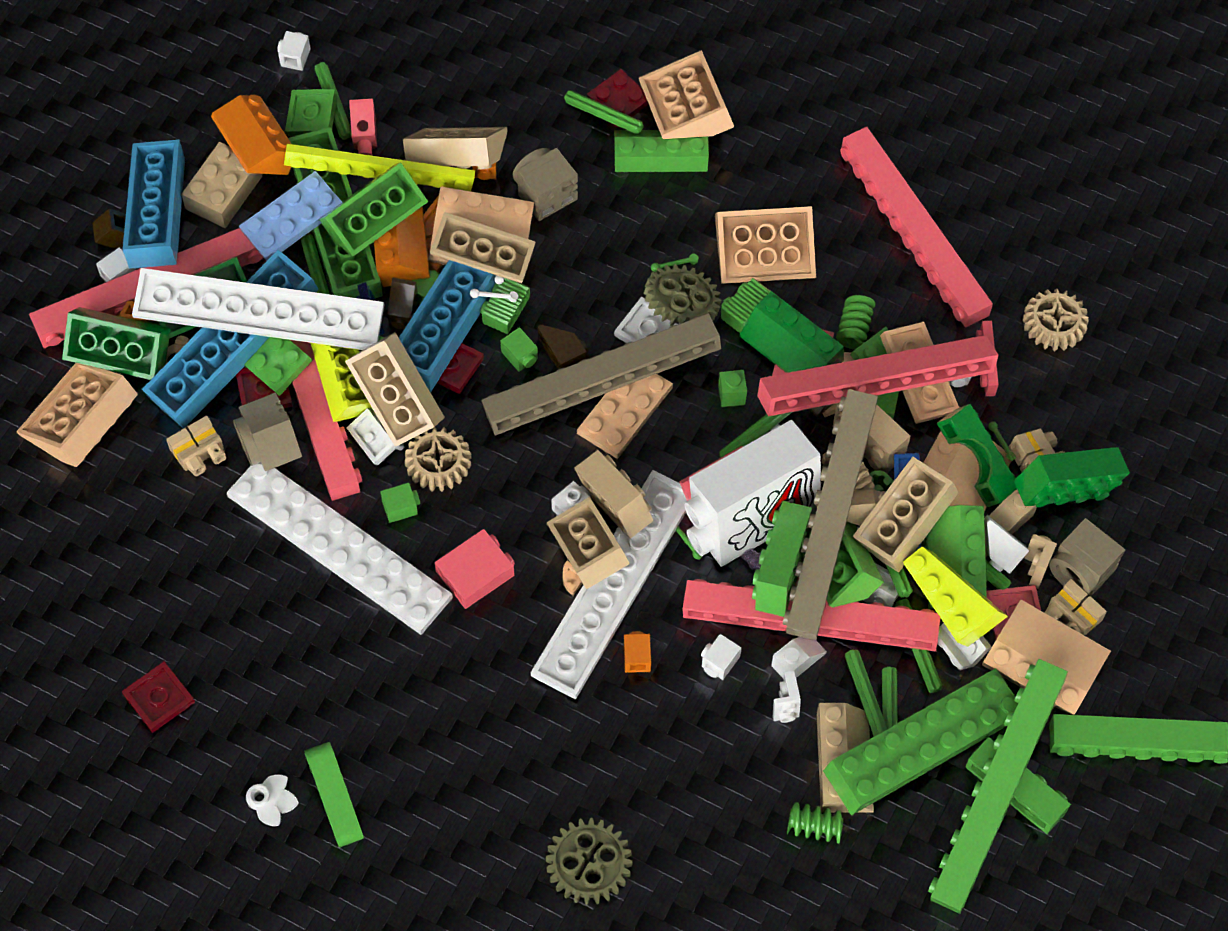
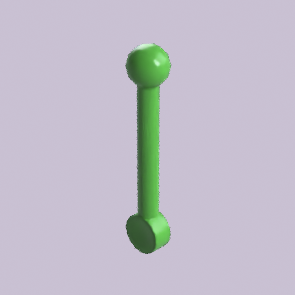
(693, 259)
(993, 427)
(686, 539)

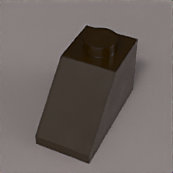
(110, 228)
(402, 302)
(562, 346)

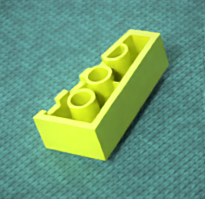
(340, 386)
(955, 600)

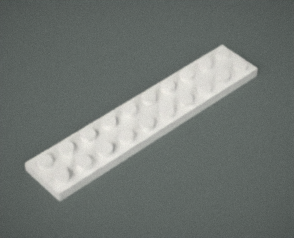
(257, 309)
(341, 546)
(601, 608)

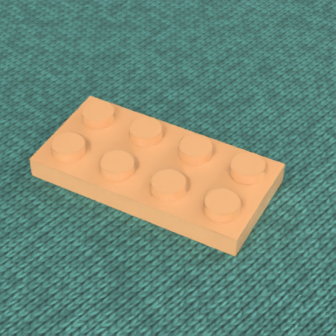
(925, 401)
(623, 414)

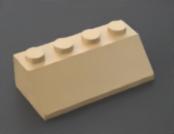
(456, 146)
(483, 247)
(395, 389)
(906, 513)
(839, 730)

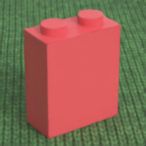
(475, 568)

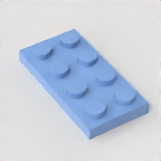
(290, 216)

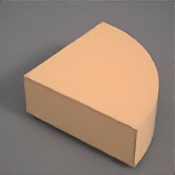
(571, 579)

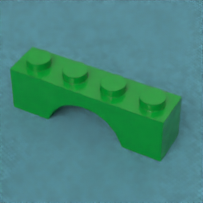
(994, 478)

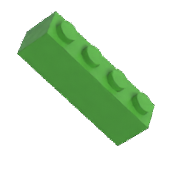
(1032, 796)

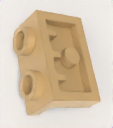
(1040, 554)

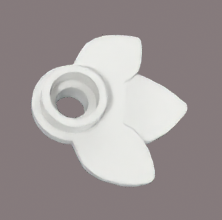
(275, 800)

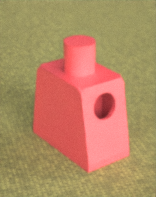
(363, 125)

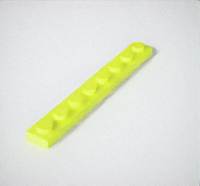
(373, 166)

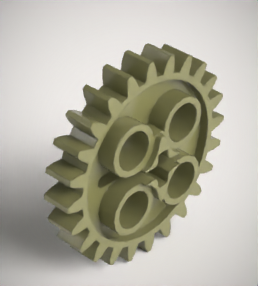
(681, 294)
(568, 849)

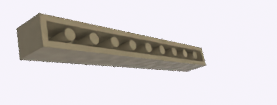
(601, 374)
(831, 515)

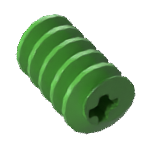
(855, 321)
(815, 822)

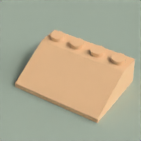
(686, 99)
(493, 211)
(765, 244)
(78, 412)
(960, 467)
(1037, 636)

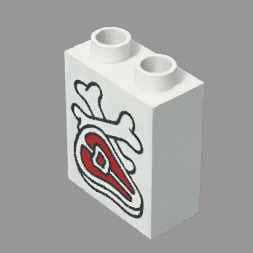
(738, 495)

